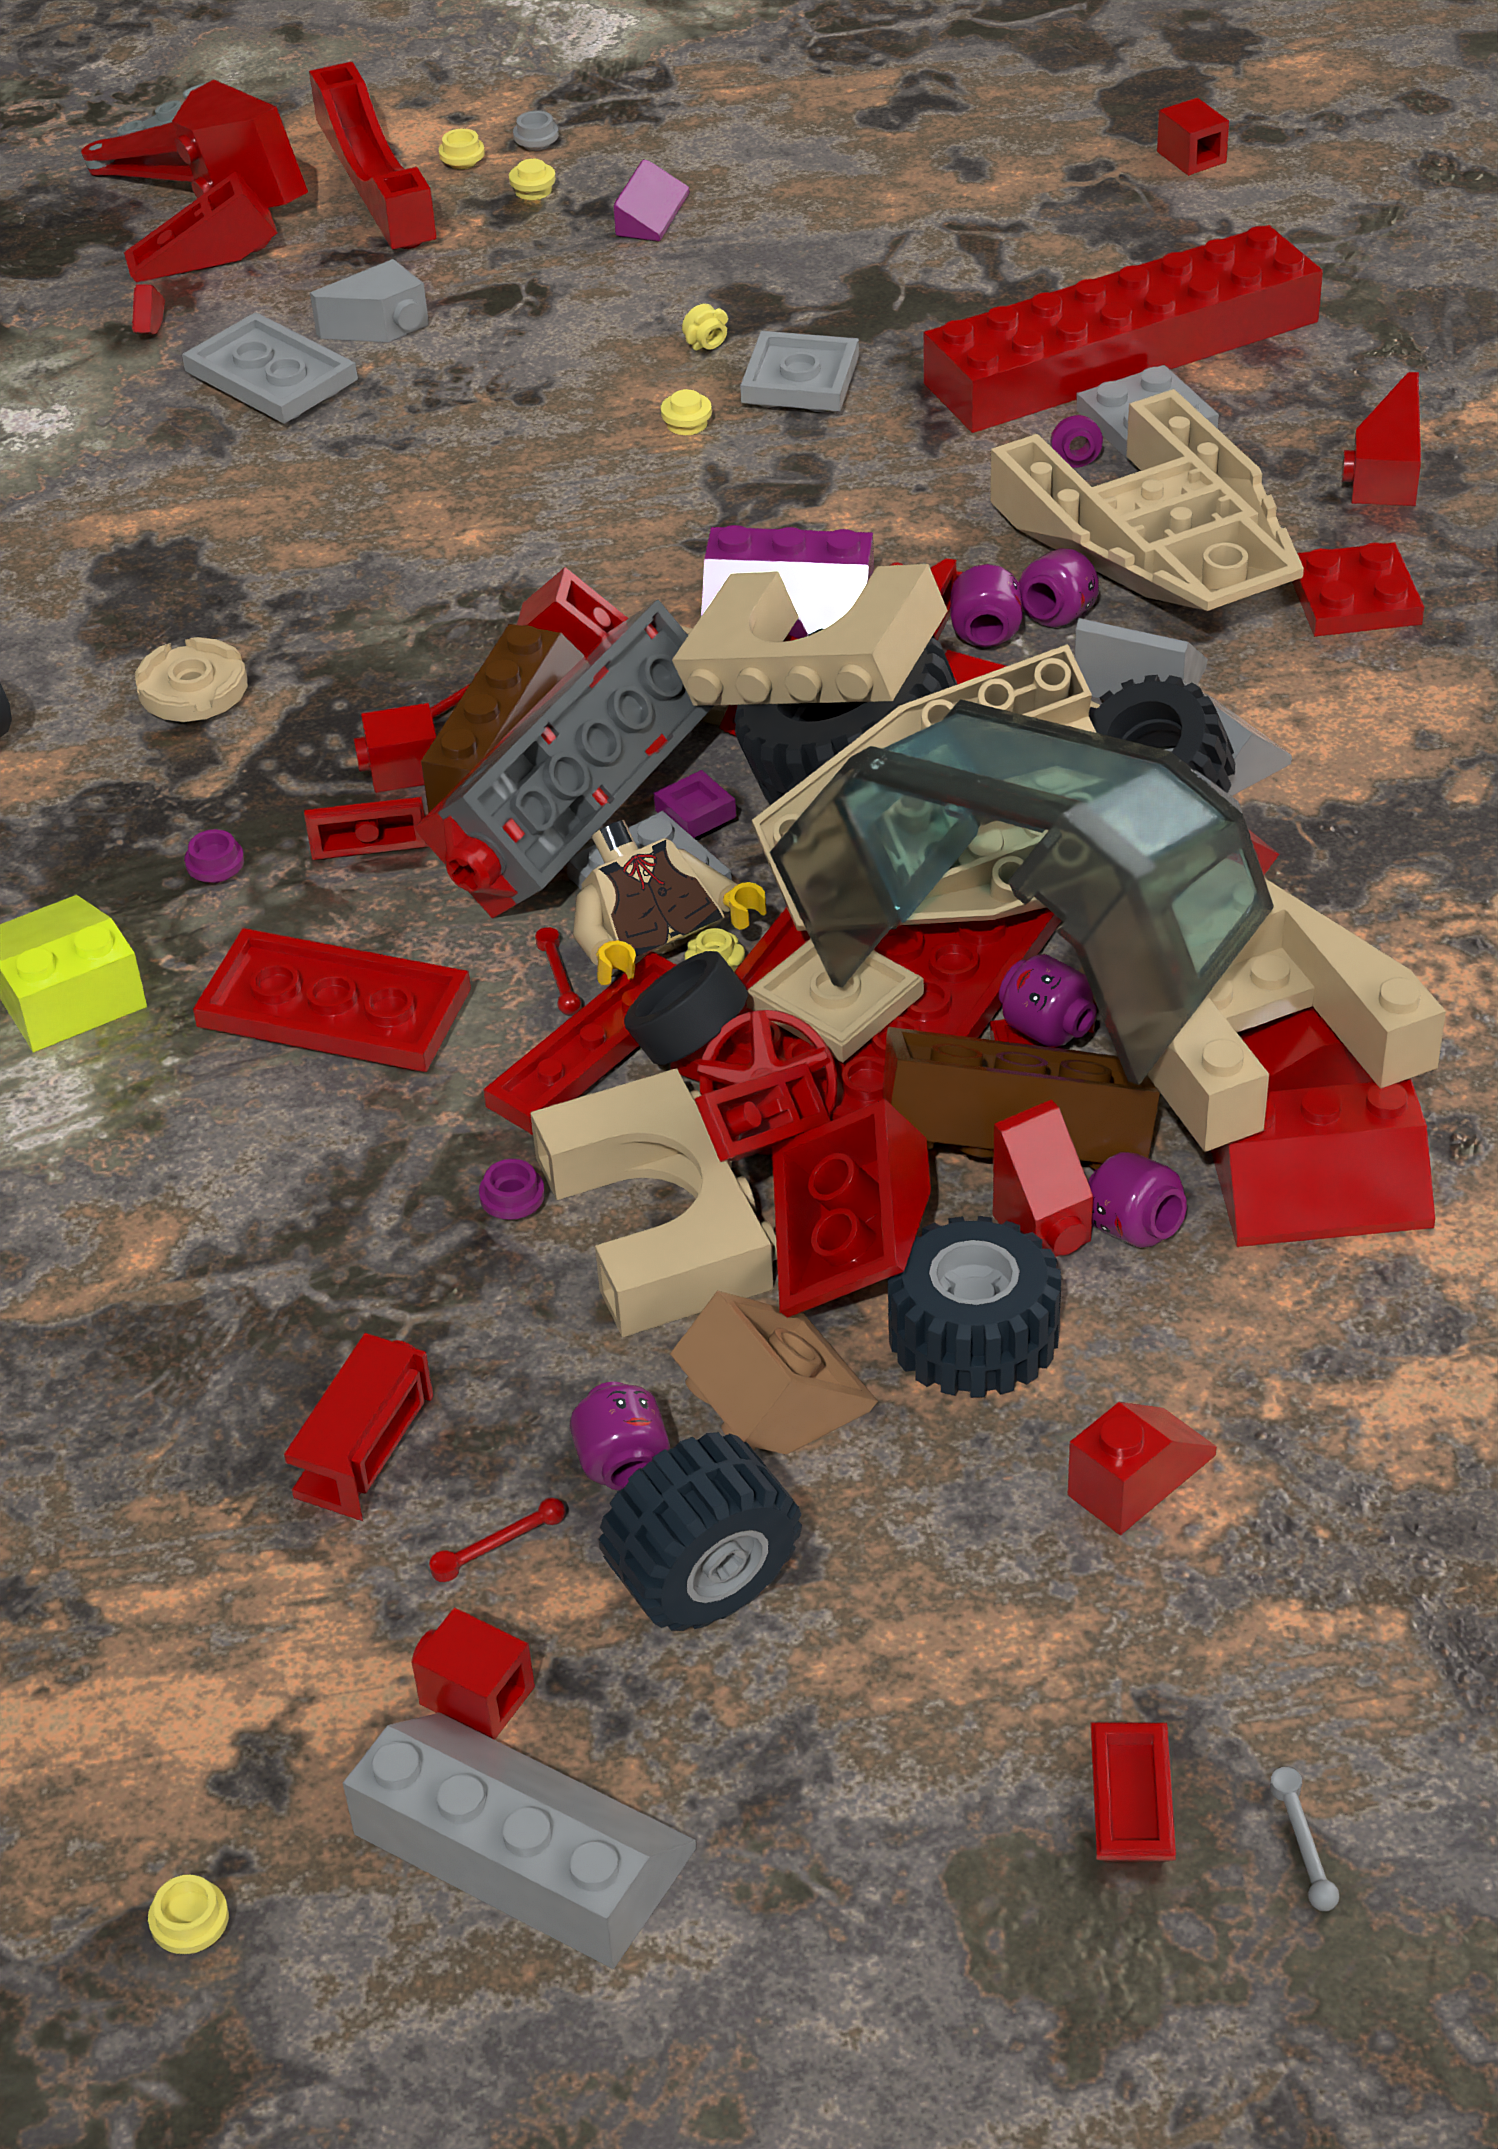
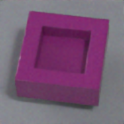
(696, 803)

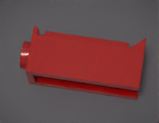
(359, 1423)

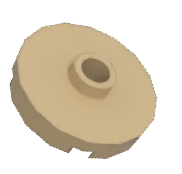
(191, 680)

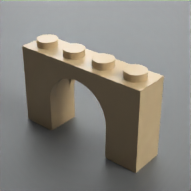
(862, 657)
(659, 1134)

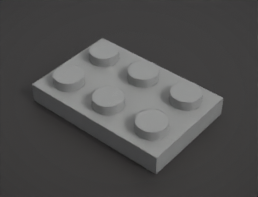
(270, 367)

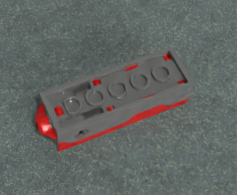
(566, 765)

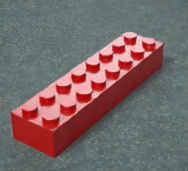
(1119, 325)

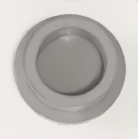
(535, 130)

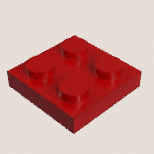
(1357, 590)

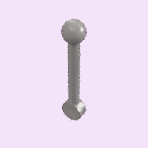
(1286, 1786)

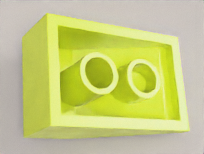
(66, 972)

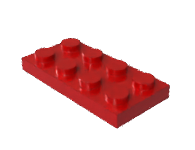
(333, 999)

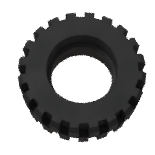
(797, 738)

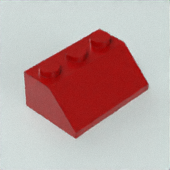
(1330, 1166)

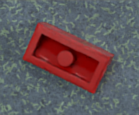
(364, 828)

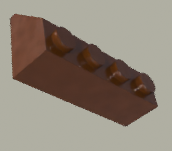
(507, 686)
(964, 1085)

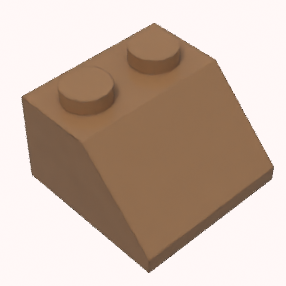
(768, 1374)

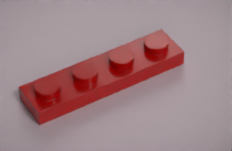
(575, 1052)

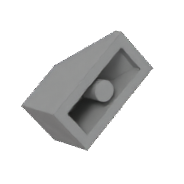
(371, 305)

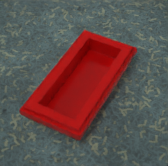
(1132, 1792)

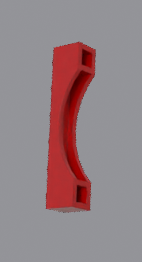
(394, 195)

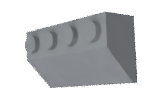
(515, 1833)

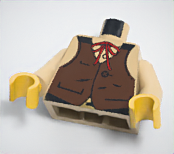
(651, 901)

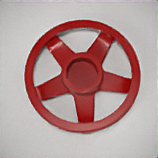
(763, 1055)

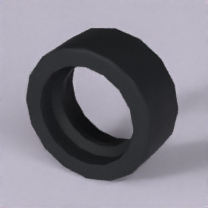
(685, 1007)

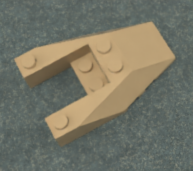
(1177, 531)
(1285, 967)

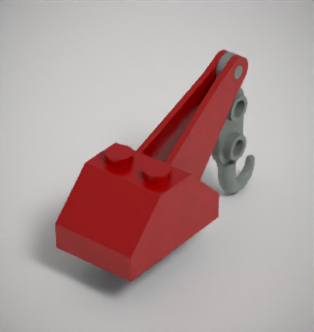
(204, 143)

